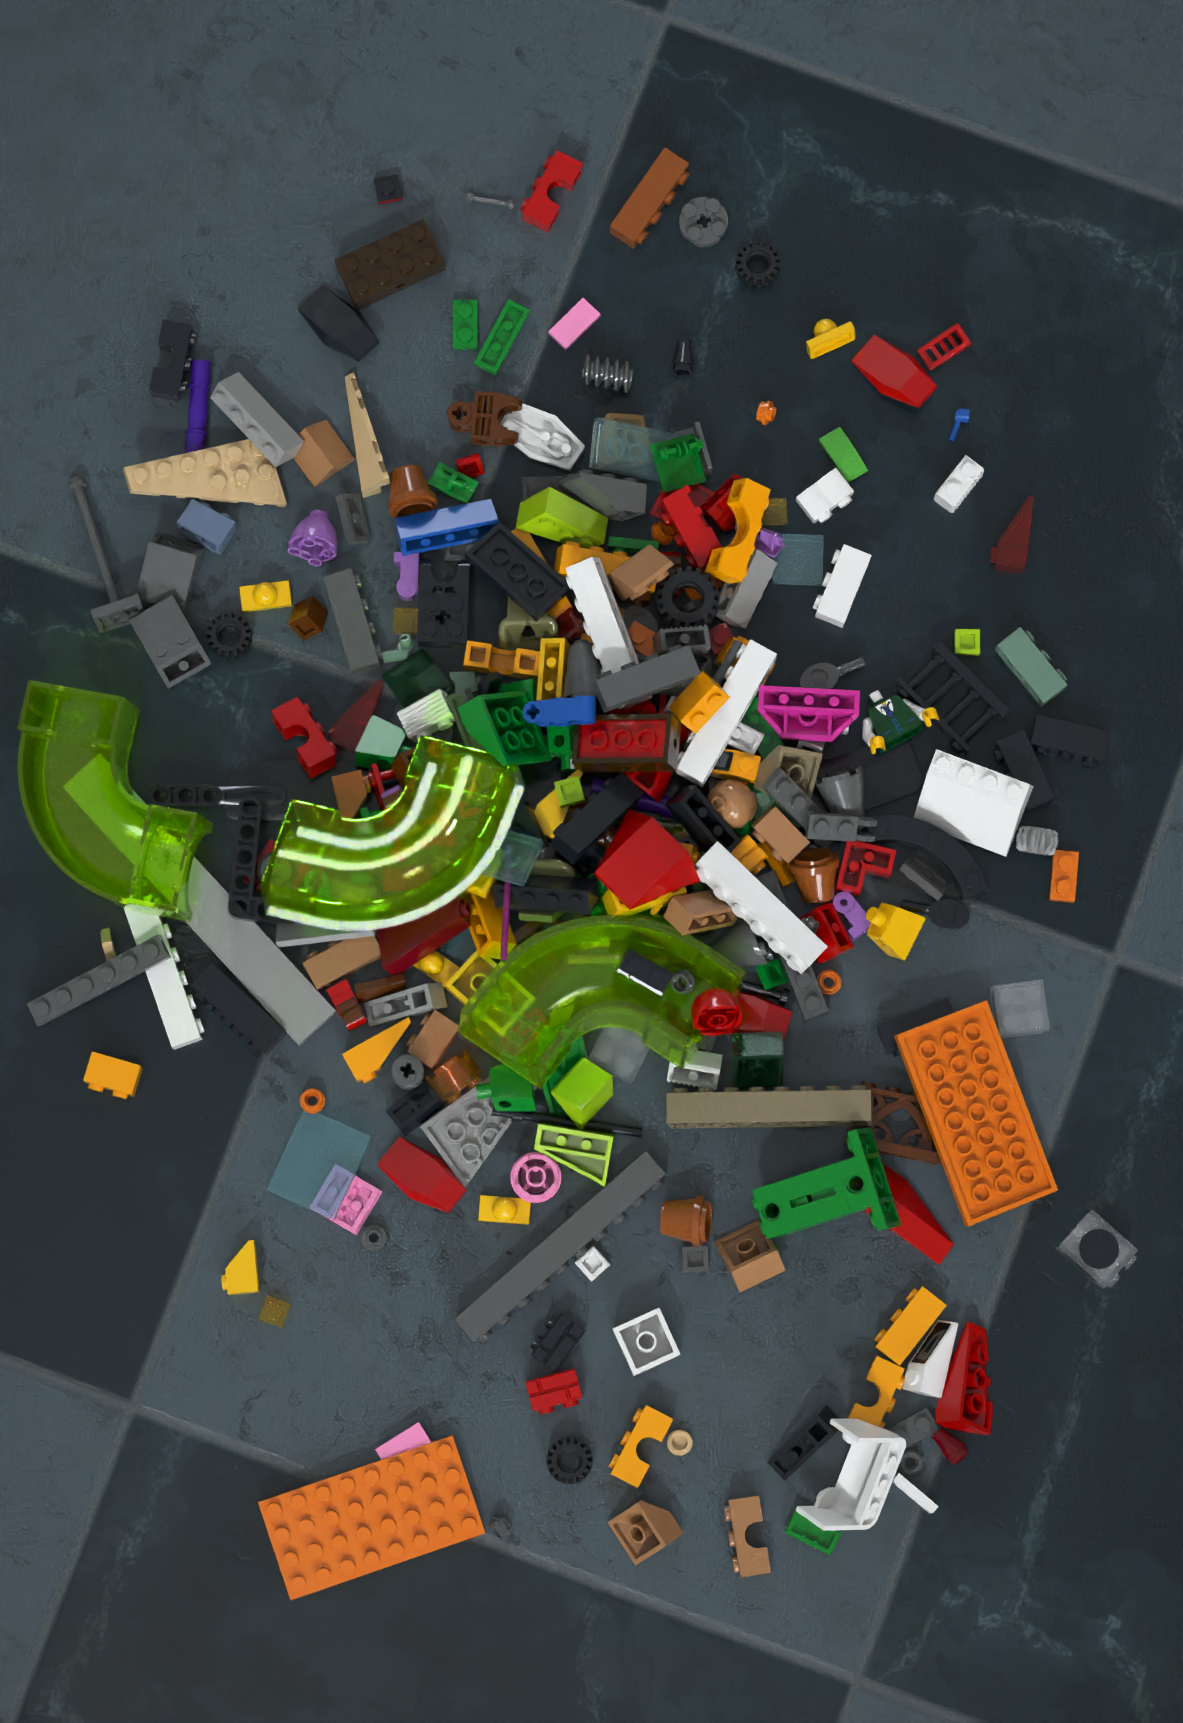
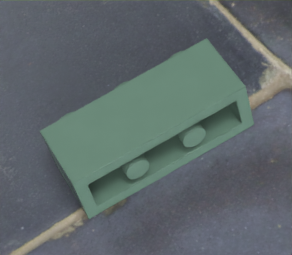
(1031, 666)

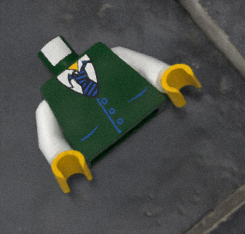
(893, 721)

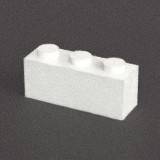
(841, 585)

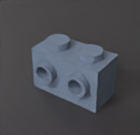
(206, 526)

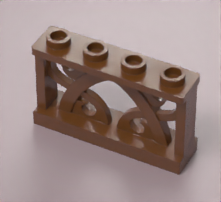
(924, 1150)

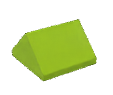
(583, 1091)

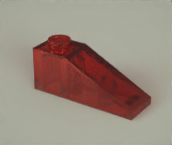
(1013, 545)
(354, 721)

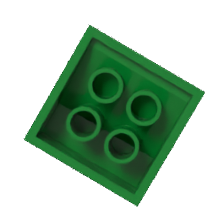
(502, 730)

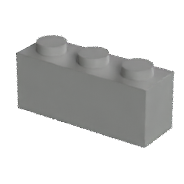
(740, 599)

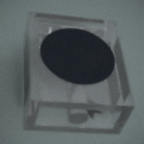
(1098, 1250)

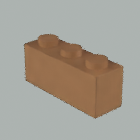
(699, 912)
(341, 960)

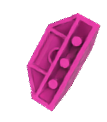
(808, 712)

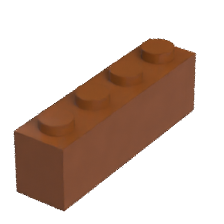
(649, 198)

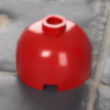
(715, 1012)

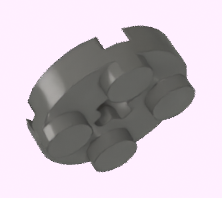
(695, 232)

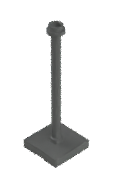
(118, 611)

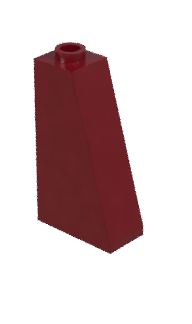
(412, 941)

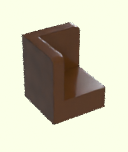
(308, 618)

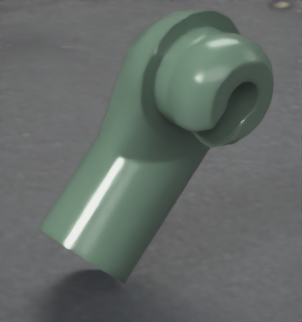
(401, 651)

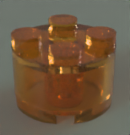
(454, 1075)

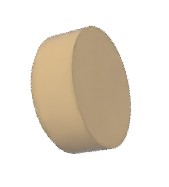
(679, 1442)

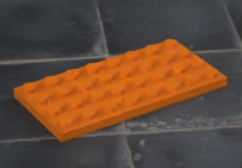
(976, 1113)
(371, 1517)

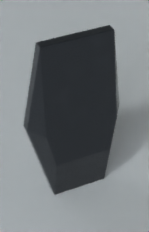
(338, 324)

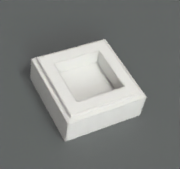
(592, 1263)

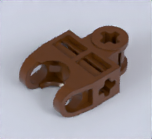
(484, 420)

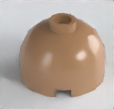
(733, 802)

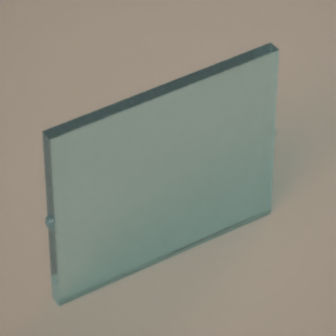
(319, 1164)

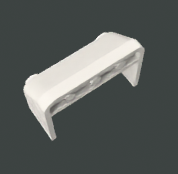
(862, 1481)

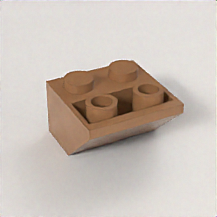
(636, 573)

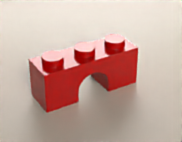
(560, 172)
(295, 720)

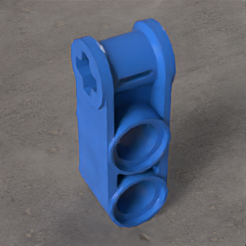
(561, 711)

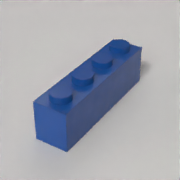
(445, 527)

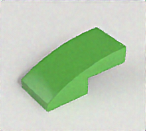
(843, 454)

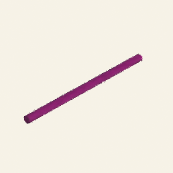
(505, 923)

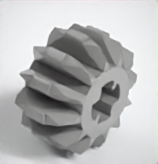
(1037, 840)

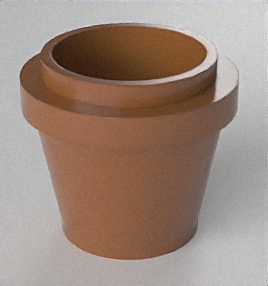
(409, 492)
(815, 874)
(687, 1219)

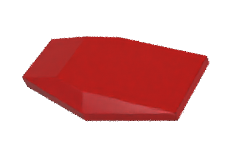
(894, 372)
(761, 1015)
(421, 1175)

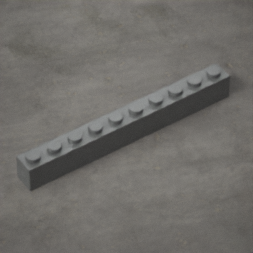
(559, 1247)

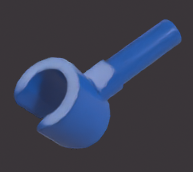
(961, 415)

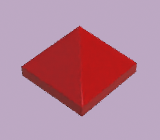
(470, 466)

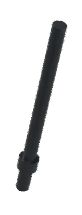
(518, 1116)

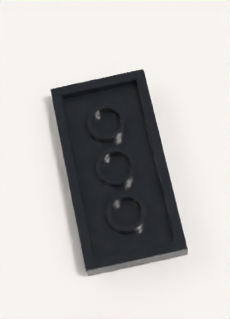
(518, 571)

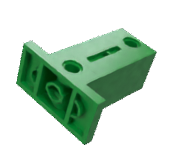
(830, 1193)

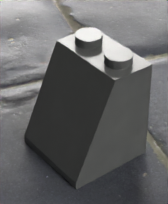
(169, 569)

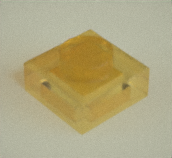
(274, 1311)

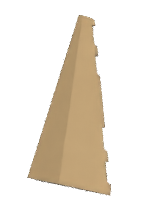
(369, 459)

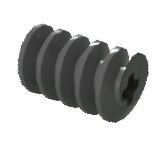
(607, 373)
(402, 1064)

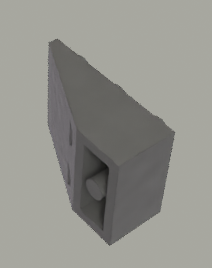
(606, 494)
(170, 641)

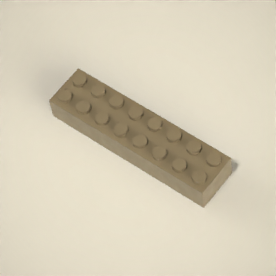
(769, 1108)

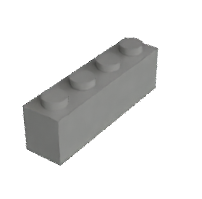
(257, 419)

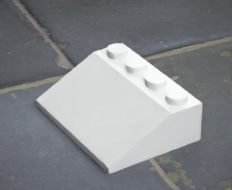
(972, 802)

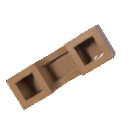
(748, 1560)

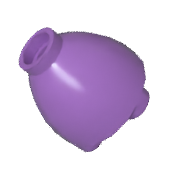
(314, 539)

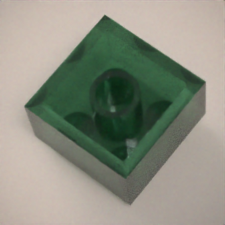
(757, 1060)

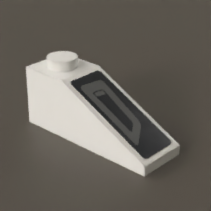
(930, 1364)

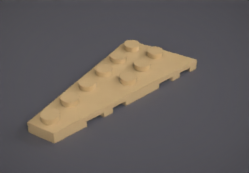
(218, 473)

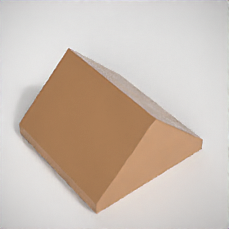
(321, 453)

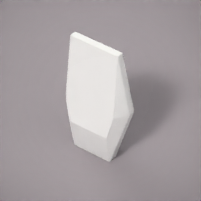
(544, 437)

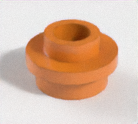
(766, 412)
(662, 533)
(836, 982)
(307, 1095)

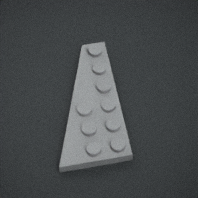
(466, 1133)

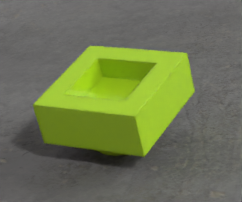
(967, 642)
(569, 791)

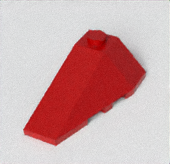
(917, 1222)
(965, 1392)

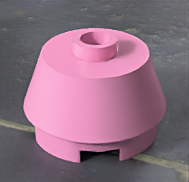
(535, 1177)

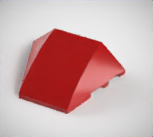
(644, 862)

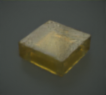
(775, 512)
(405, 621)

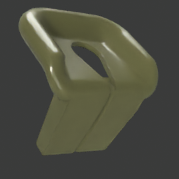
(514, 624)
(547, 867)

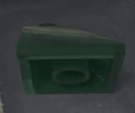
(415, 678)

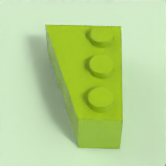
(561, 519)
(577, 1148)

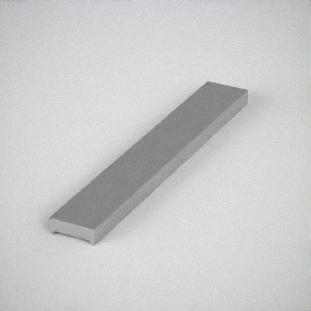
(254, 958)

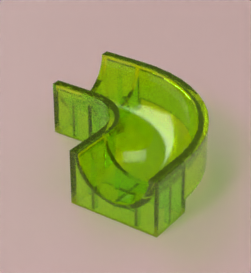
(85, 811)
(402, 860)
(567, 986)

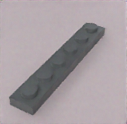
(98, 980)

